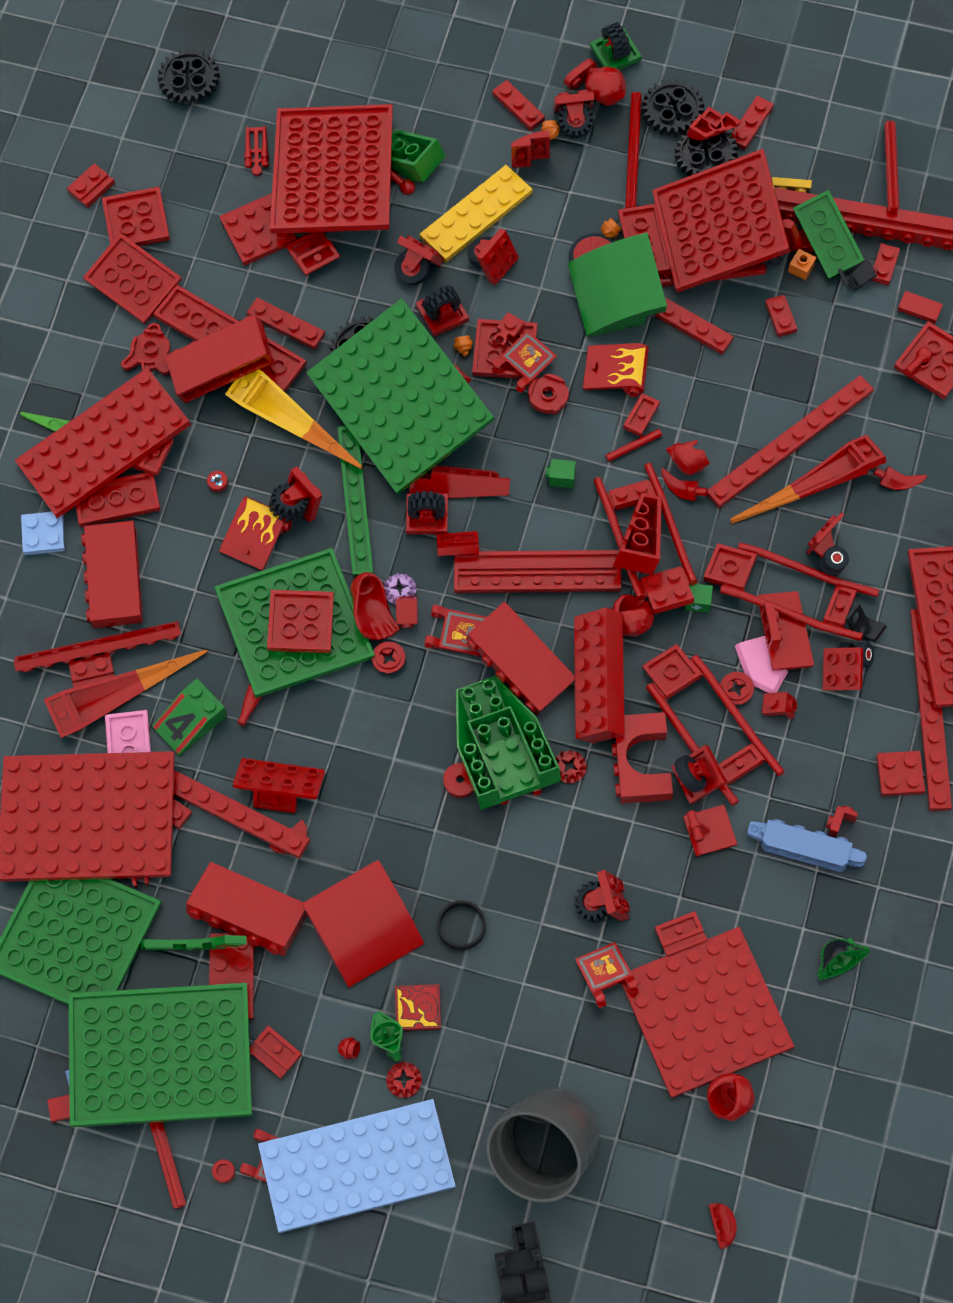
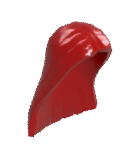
(371, 607)

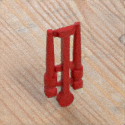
(256, 170)

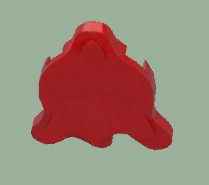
(149, 351)

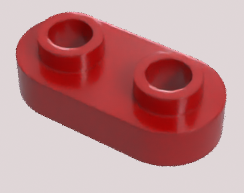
(579, 74)

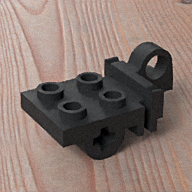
(522, 1273)

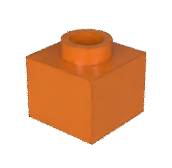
(802, 264)

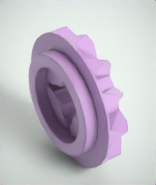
(405, 581)

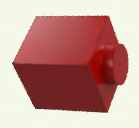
(407, 611)

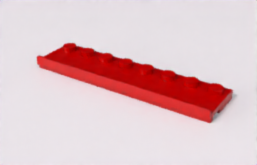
(537, 571)

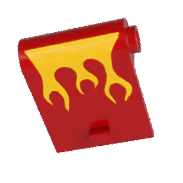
(617, 367)
(253, 533)

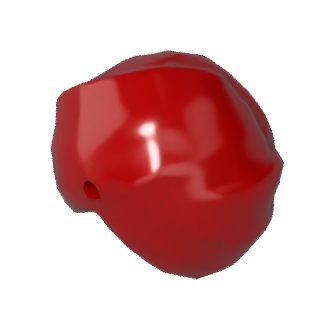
(607, 85)
(636, 614)
(730, 1096)

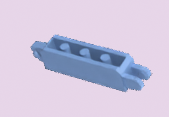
(806, 846)

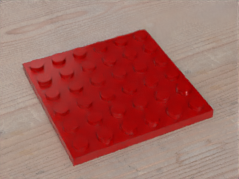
(721, 220)
(706, 1012)

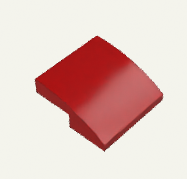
(530, 148)
(312, 252)

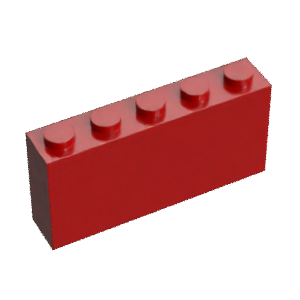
(219, 358)
(112, 574)
(520, 658)
(246, 909)

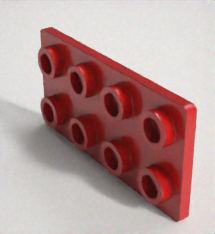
(785, 637)
(278, 784)

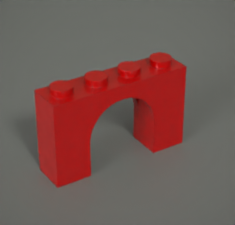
(632, 785)

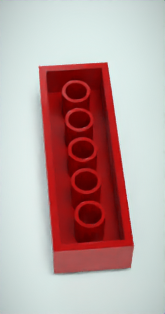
(599, 675)

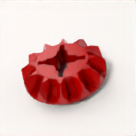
(386, 649)
(741, 680)
(579, 764)
(411, 1087)

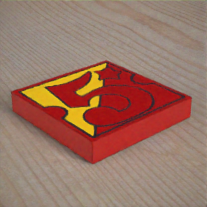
(418, 1007)

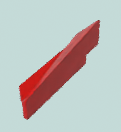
(461, 482)

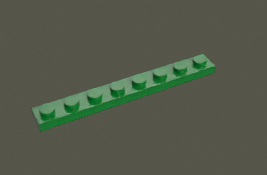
(355, 505)

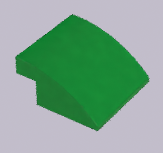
(617, 285)

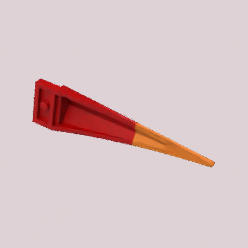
(844, 465)
(84, 704)

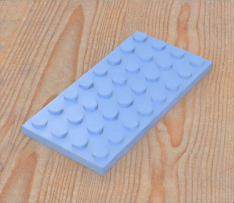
(356, 1166)

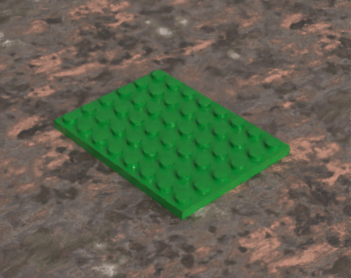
(400, 396)
(159, 1055)

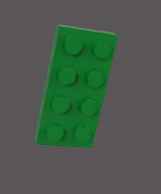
(828, 234)

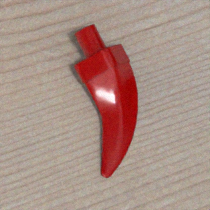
(896, 480)
(684, 489)

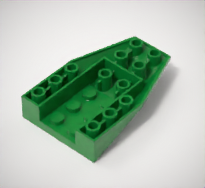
(501, 744)

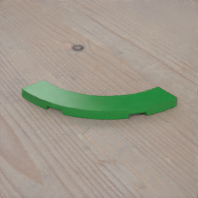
(194, 944)

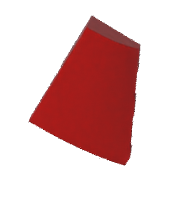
(711, 124)

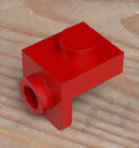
(779, 704)
(834, 822)

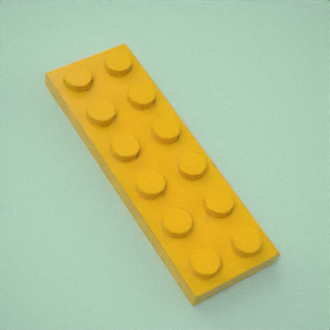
(476, 213)

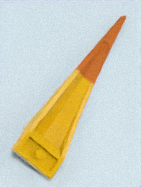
(266, 399)

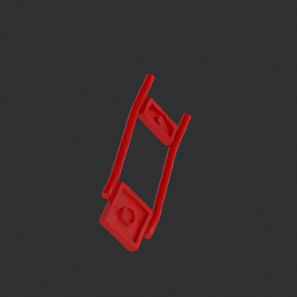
(733, 567)
(663, 589)
(673, 673)

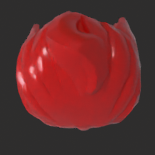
(687, 458)

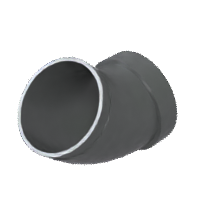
(571, 1116)

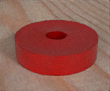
(456, 789)

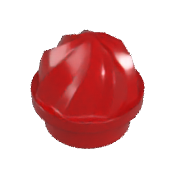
(349, 1048)

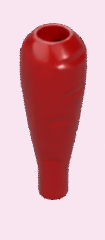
(249, 705)

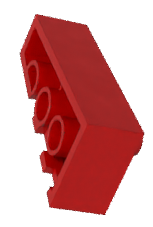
(642, 538)

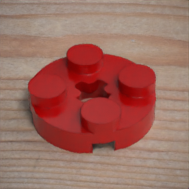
(548, 404)

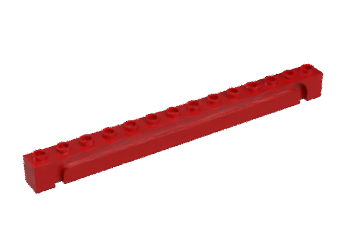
(878, 221)

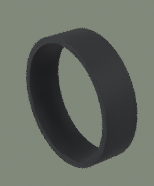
(457, 904)

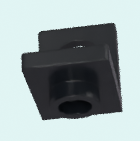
(859, 275)
(870, 628)

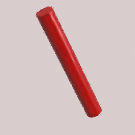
(633, 445)

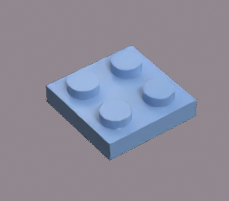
(42, 533)

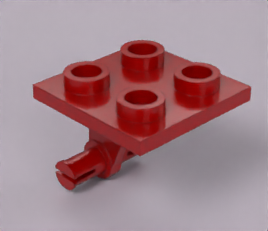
(709, 830)

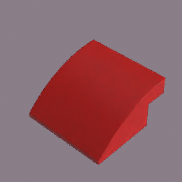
(363, 923)

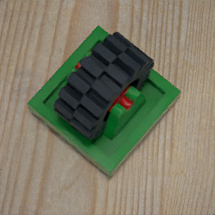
(615, 48)

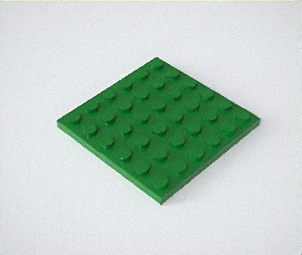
(247, 615)
(75, 936)

